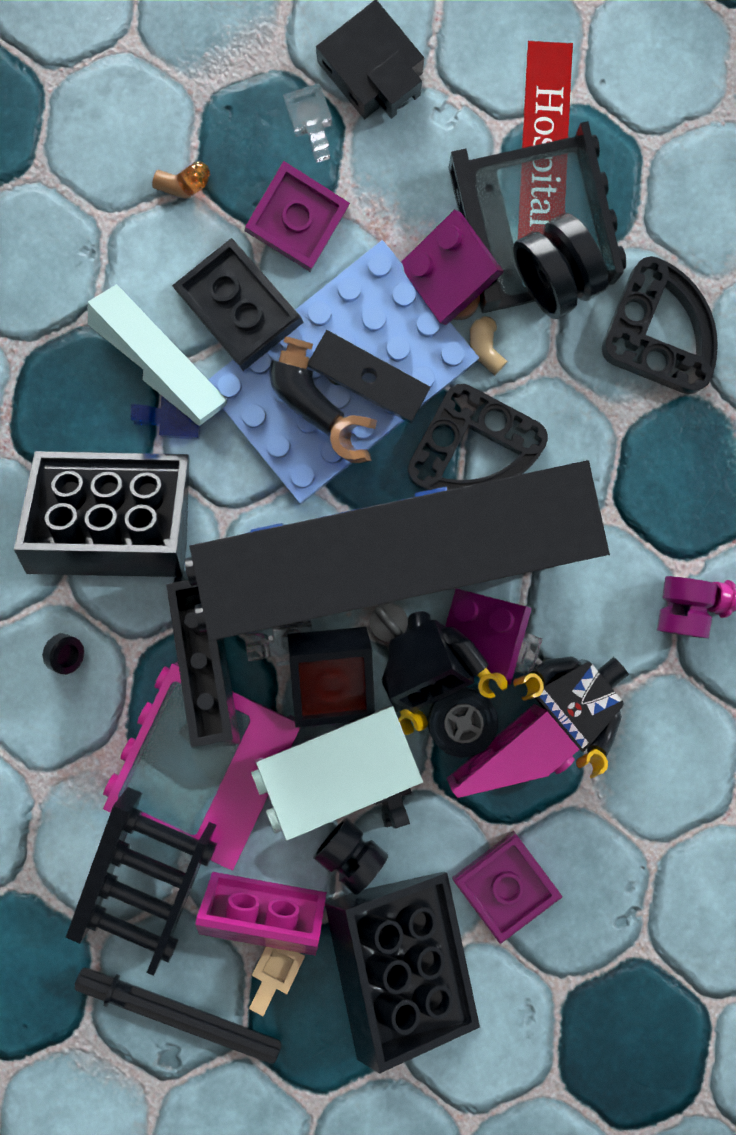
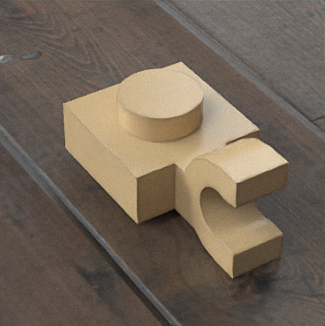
(276, 971)

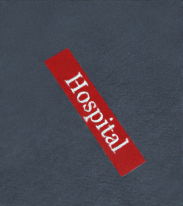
(547, 92)

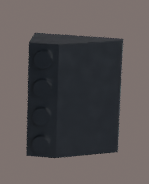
(105, 514)
(402, 969)

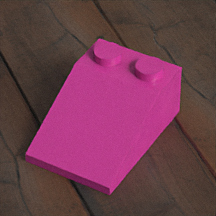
(520, 753)

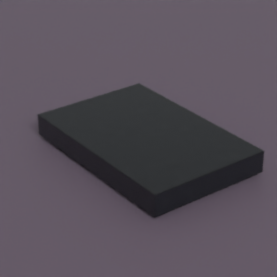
(237, 304)

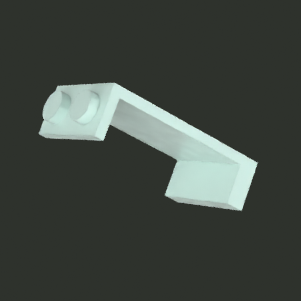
(336, 773)

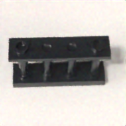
(114, 852)

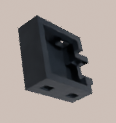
(372, 62)

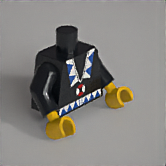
(431, 665)
(580, 703)

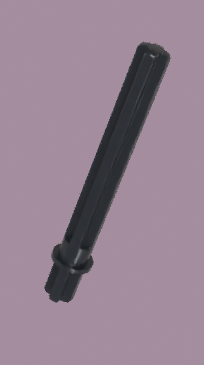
(177, 1015)

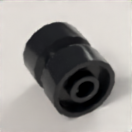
(337, 853)

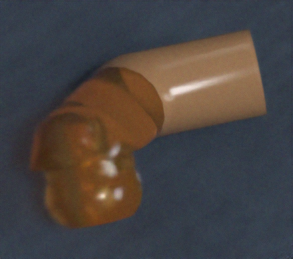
(185, 183)

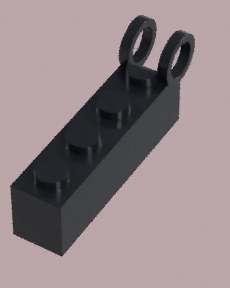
(202, 673)

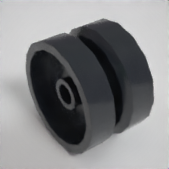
(561, 265)

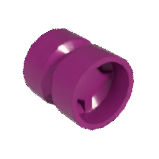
(692, 593)

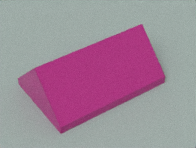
(261, 913)

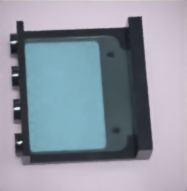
(525, 189)

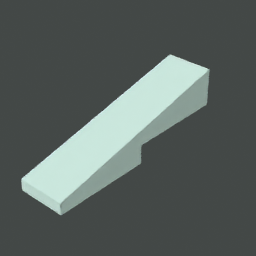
(162, 363)

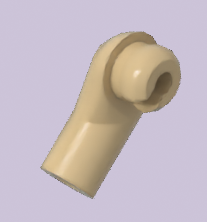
(482, 343)

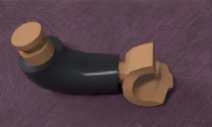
(297, 390)

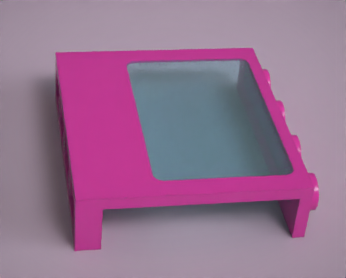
(194, 786)

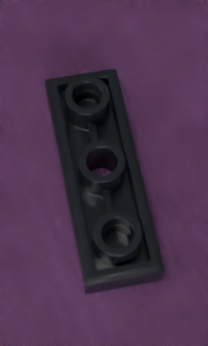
(348, 363)

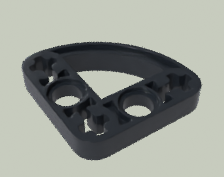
(635, 331)
(459, 422)

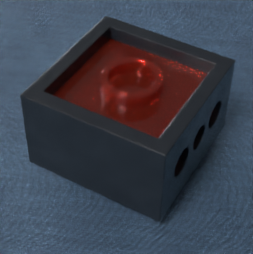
(331, 676)

